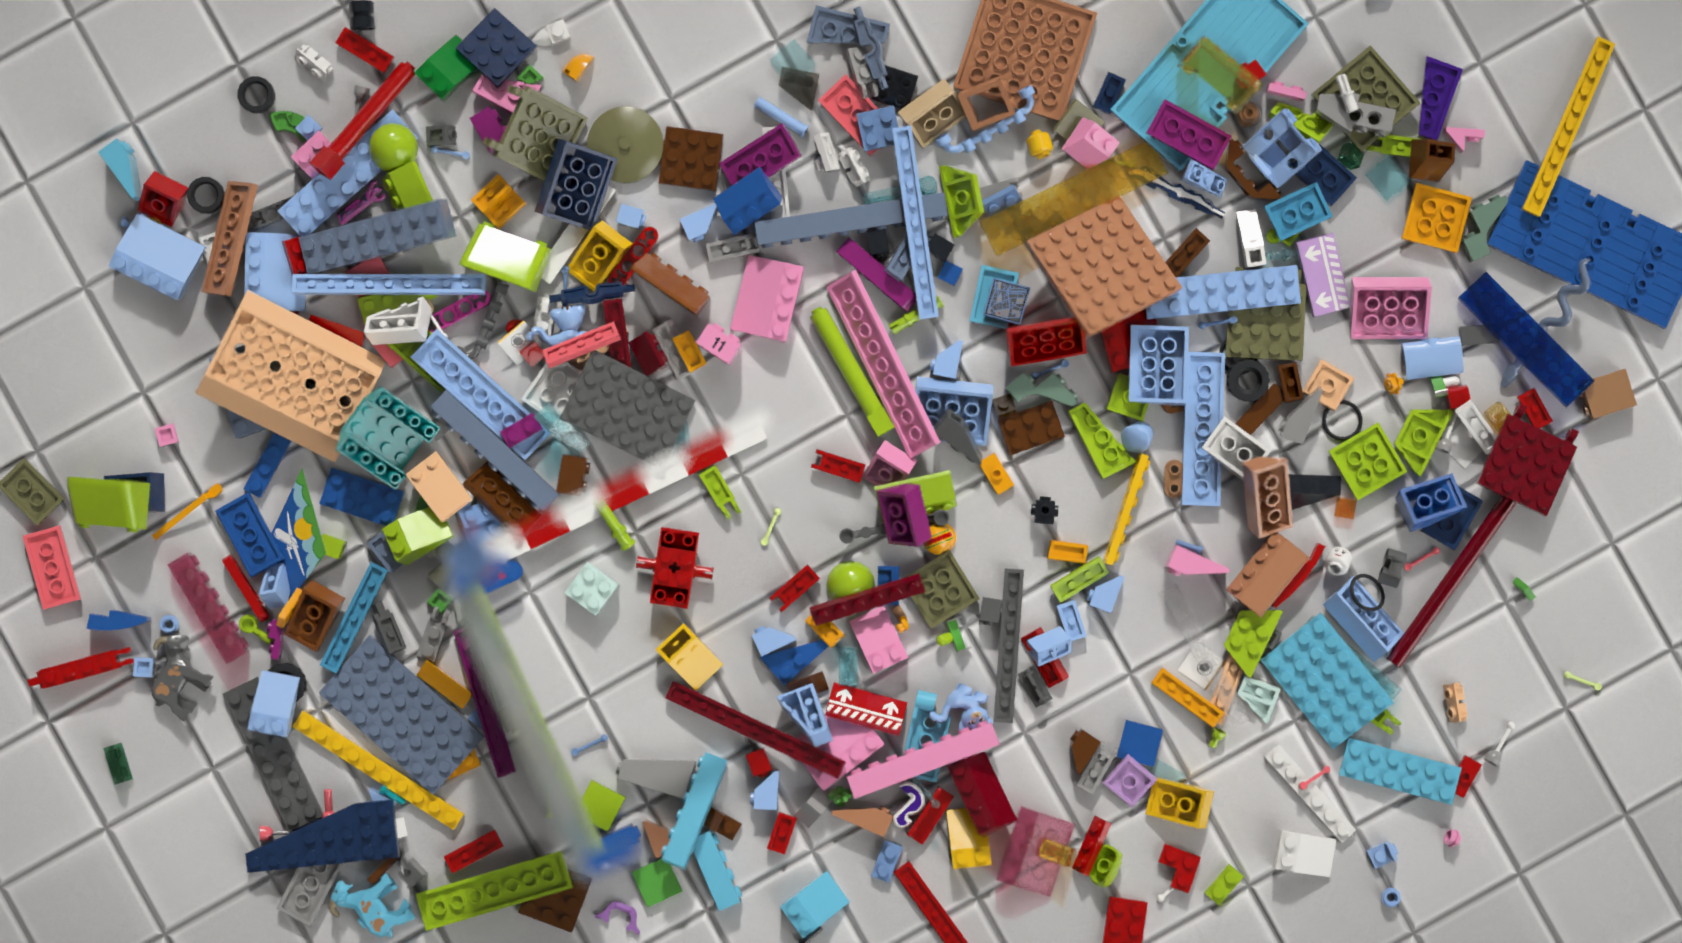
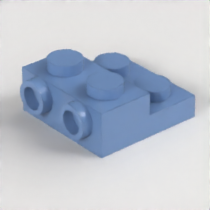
(479, 519)

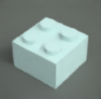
(591, 588)

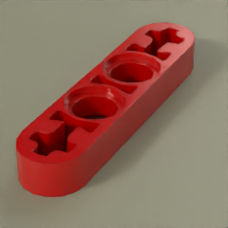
(629, 256)
(246, 588)

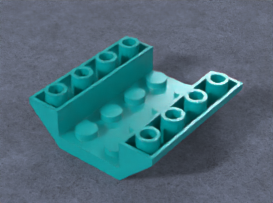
(384, 435)

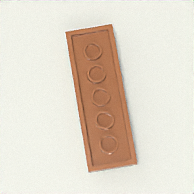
(229, 238)

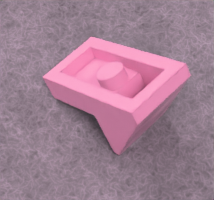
(1458, 136)

